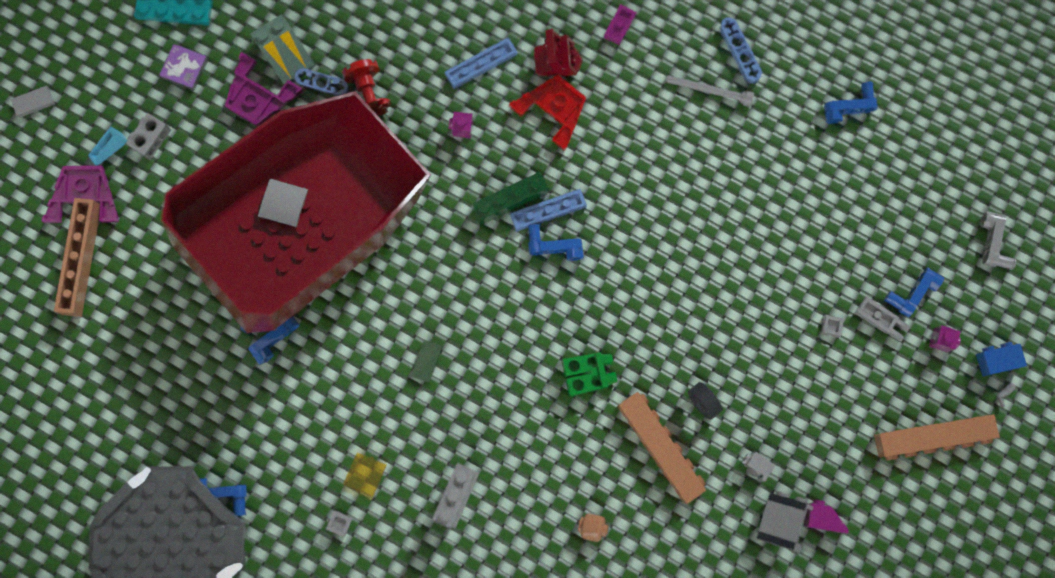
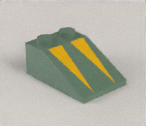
(282, 48)

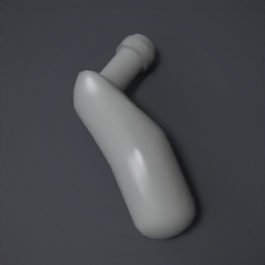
(1005, 392)

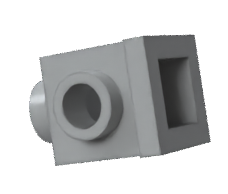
(758, 466)

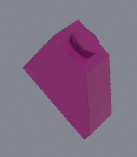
(824, 518)

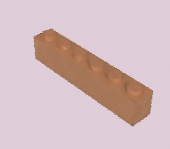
(77, 257)
(936, 436)
(661, 447)

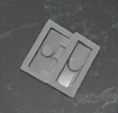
(283, 202)

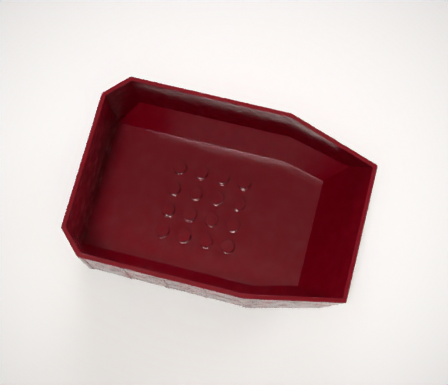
(357, 196)

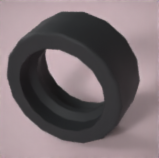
(705, 400)

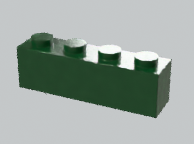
(510, 198)

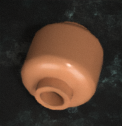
(593, 527)

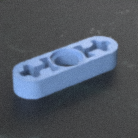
(307, 83)

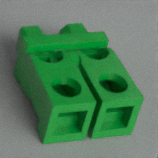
(594, 373)

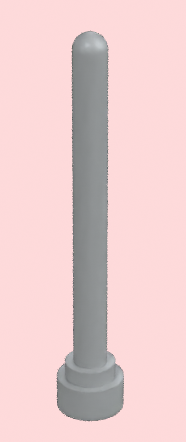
(745, 98)

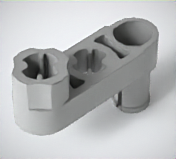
(991, 256)

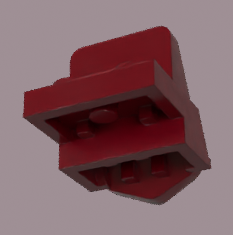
(557, 56)

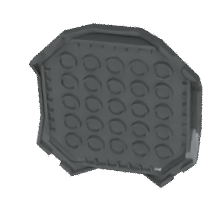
(166, 528)

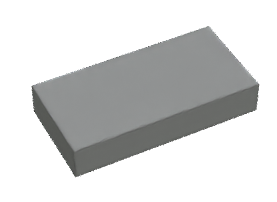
(32, 101)

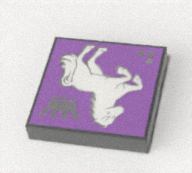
(183, 67)

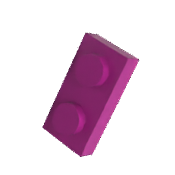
(620, 24)

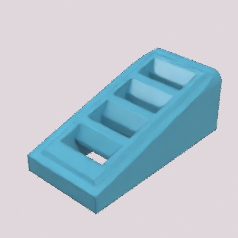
(108, 144)

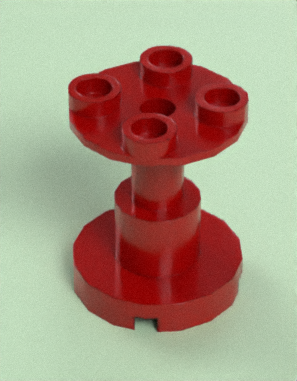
(362, 75)

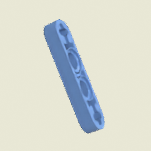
(738, 51)

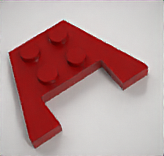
(559, 101)

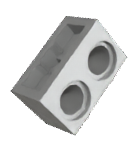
(153, 139)

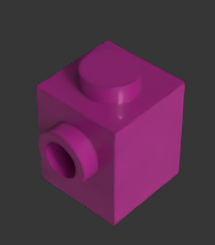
(461, 124)
(945, 339)

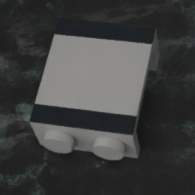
(783, 521)

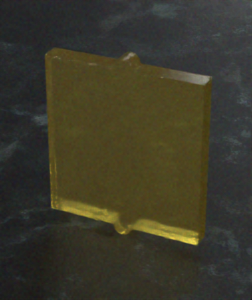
(365, 474)

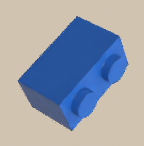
(1001, 359)

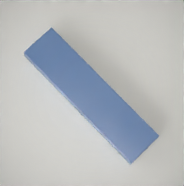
(480, 63)
(548, 210)

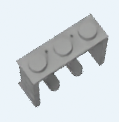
(455, 496)

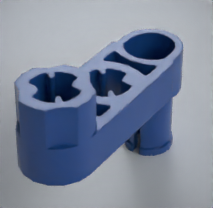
(835, 109)
(572, 247)
(927, 279)
(261, 348)
(237, 492)

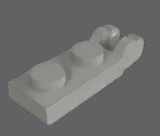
(881, 318)

